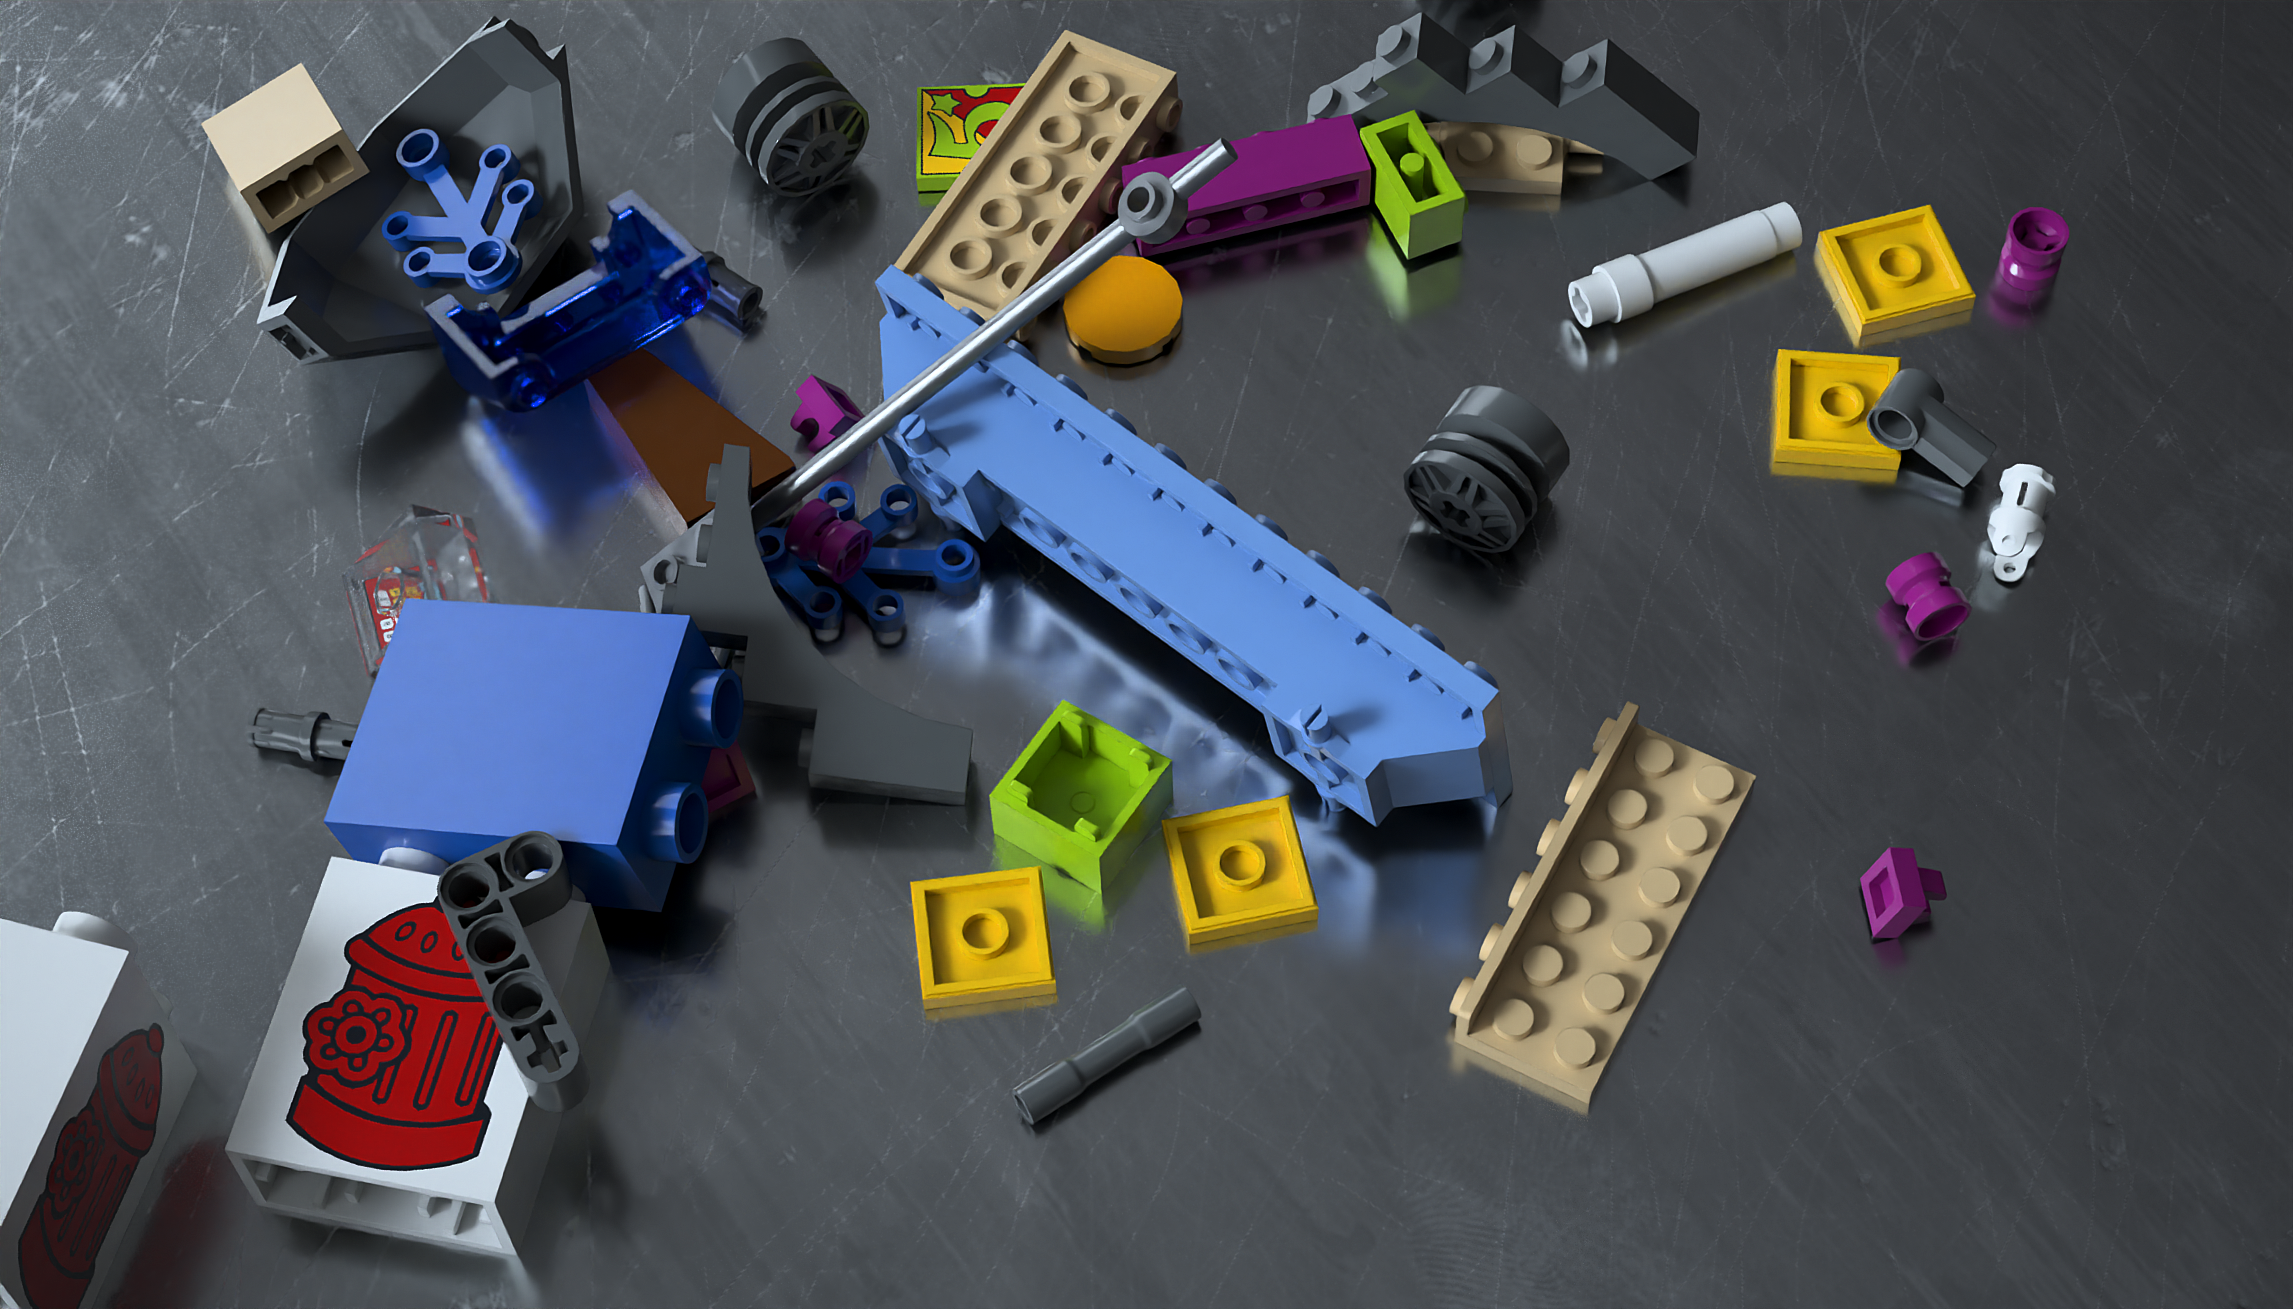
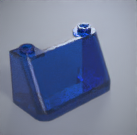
(635, 293)

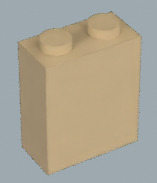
(284, 148)

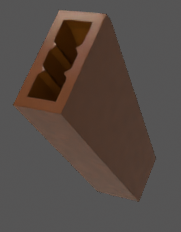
(675, 433)

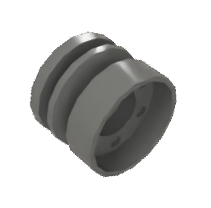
(790, 117)
(1487, 468)

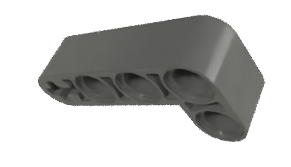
(519, 979)

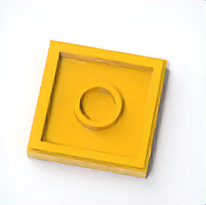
(1895, 270)
(1825, 408)
(1239, 869)
(983, 937)

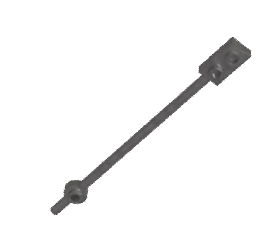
(1151, 223)

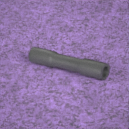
(1071, 1075)

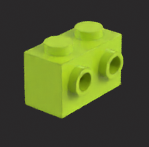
(1413, 185)

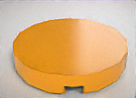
(1124, 310)

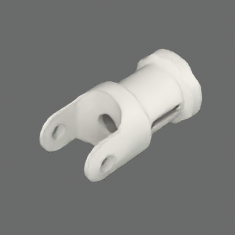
(2018, 524)

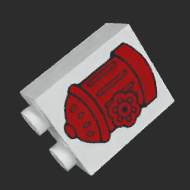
(386, 1073)
(83, 1104)

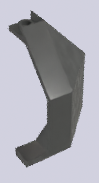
(339, 280)

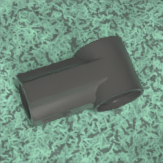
(1914, 417)

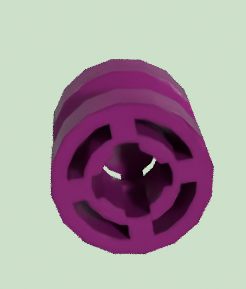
(2033, 248)
(825, 538)
(1928, 596)

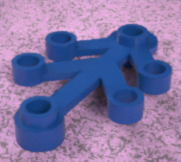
(489, 261)
(786, 569)

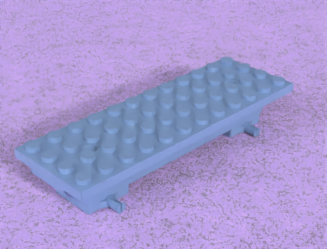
(1340, 680)

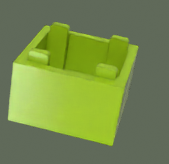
(1082, 796)

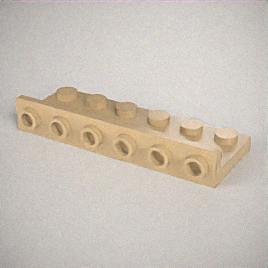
(1044, 175)
(1599, 907)

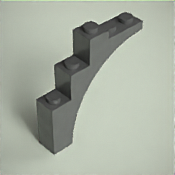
(1514, 81)
(857, 737)

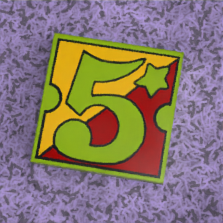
(954, 126)

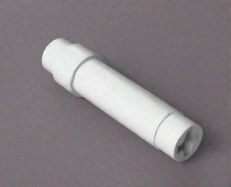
(1637, 282)

